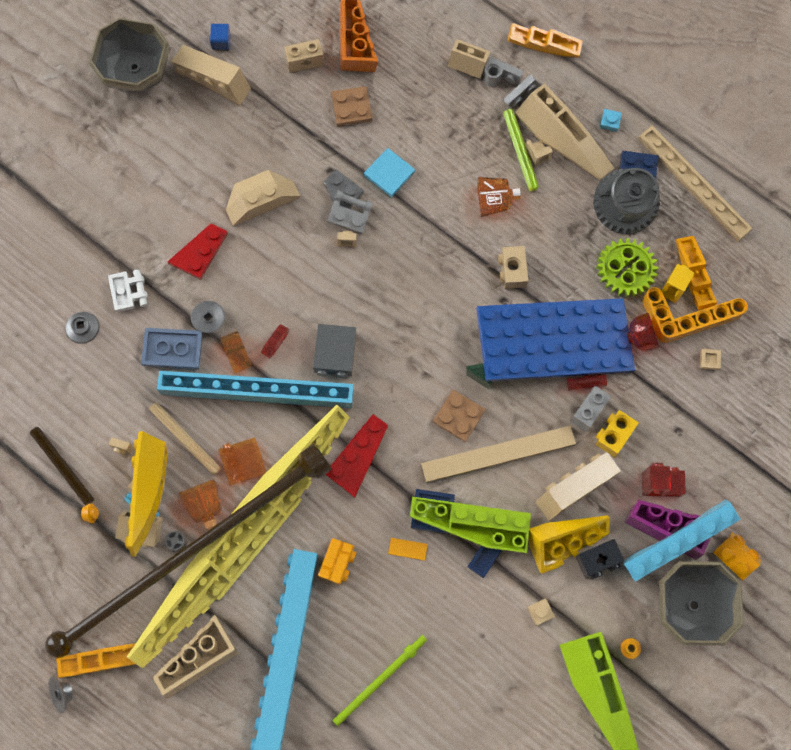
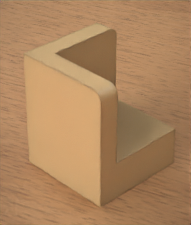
(538, 152)

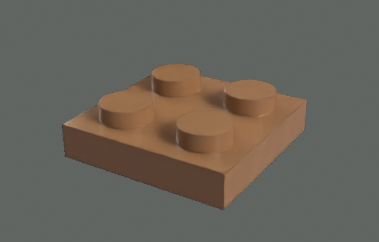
(351, 106)
(459, 415)

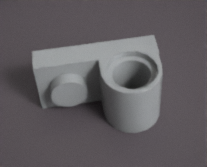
(502, 71)

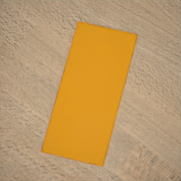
(407, 549)

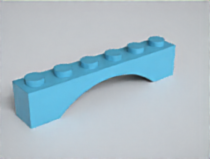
(696, 532)

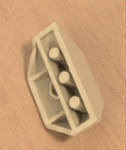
(259, 195)

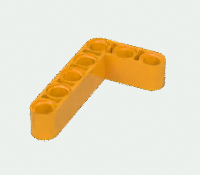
(690, 320)

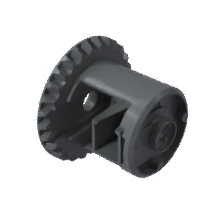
(627, 200)

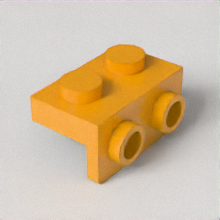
(738, 556)

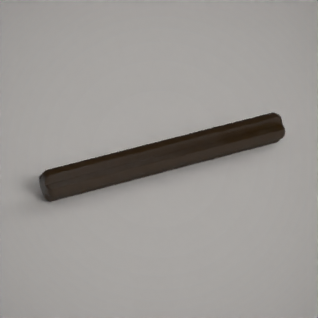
(61, 466)

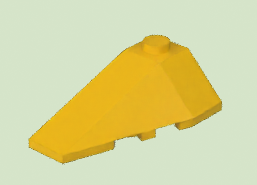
(558, 540)

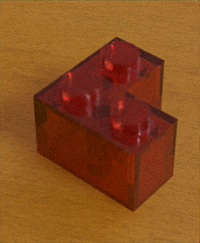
(663, 481)

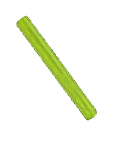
(521, 150)

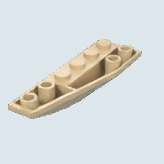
(561, 130)

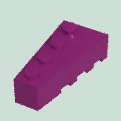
(663, 522)

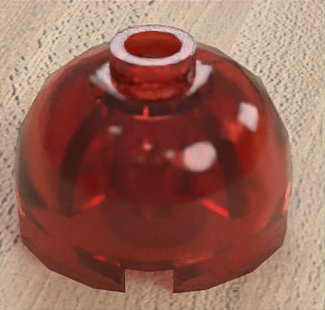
(642, 333)

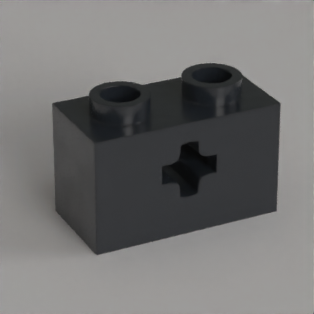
(608, 551)

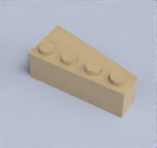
(212, 73)
(578, 485)
(196, 659)

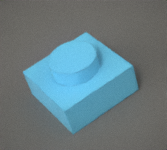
(610, 120)

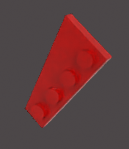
(354, 461)

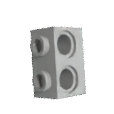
(590, 408)

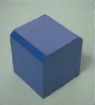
(220, 36)

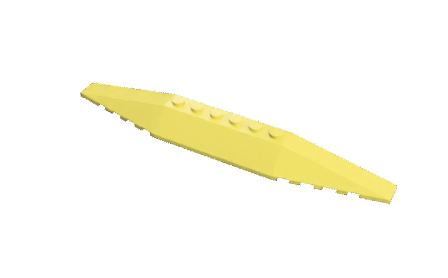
(227, 557)

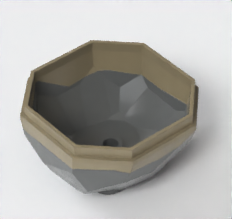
(126, 46)
(716, 598)

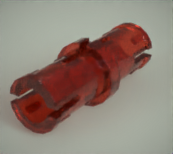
(586, 382)

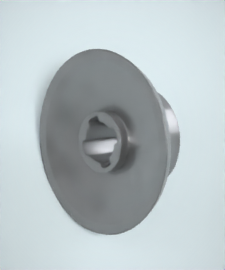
(206, 309)
(85, 334)
(60, 693)

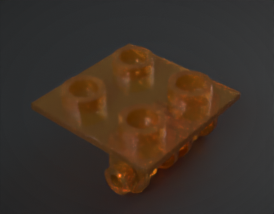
(242, 461)

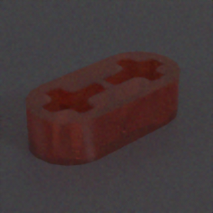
(275, 341)

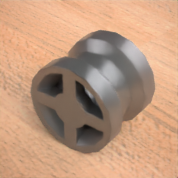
(172, 540)

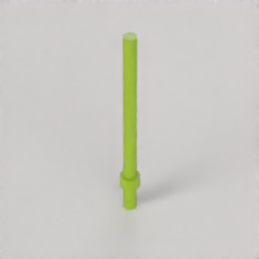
(409, 652)

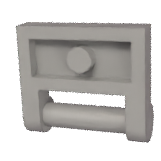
(346, 217)

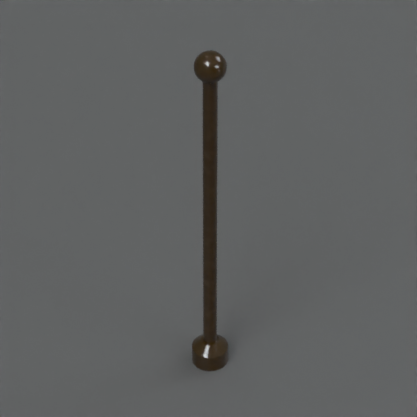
(311, 464)

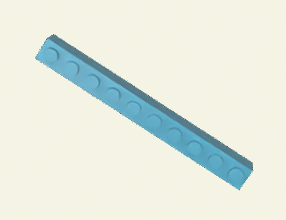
(255, 389)
(286, 651)

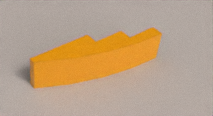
(543, 41)
(700, 283)
(94, 661)

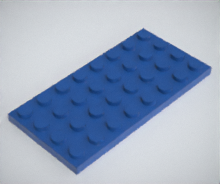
(554, 339)

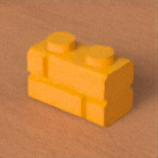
(337, 561)

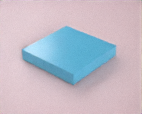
(389, 172)

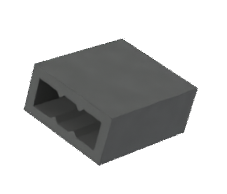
(334, 350)

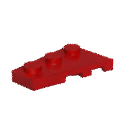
(199, 252)

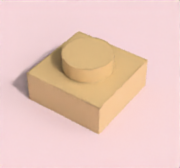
(347, 239)
(710, 359)
(120, 446)
(540, 612)

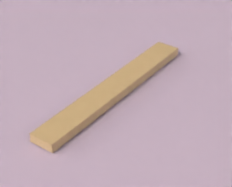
(695, 183)
(498, 454)

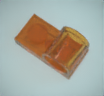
(235, 351)

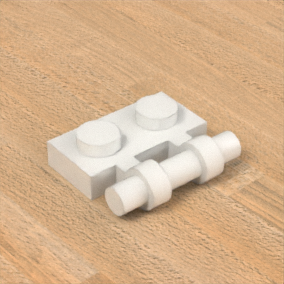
(121, 290)

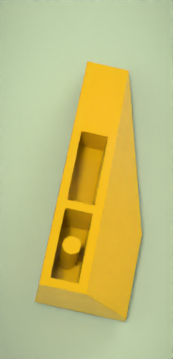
(147, 488)

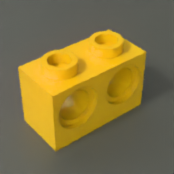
(677, 283)
(619, 435)

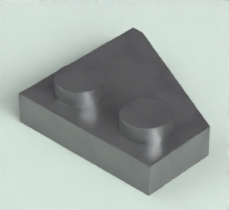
(522, 91)
(338, 181)

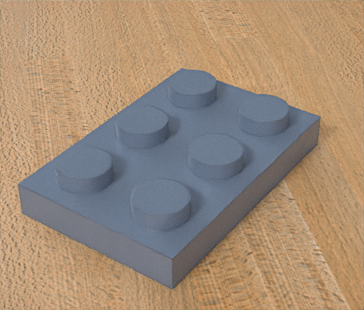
(172, 348)

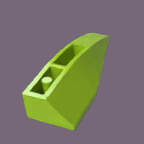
(479, 524)
(599, 688)

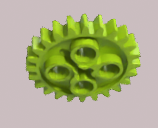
(639, 279)

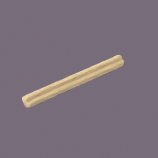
(184, 438)

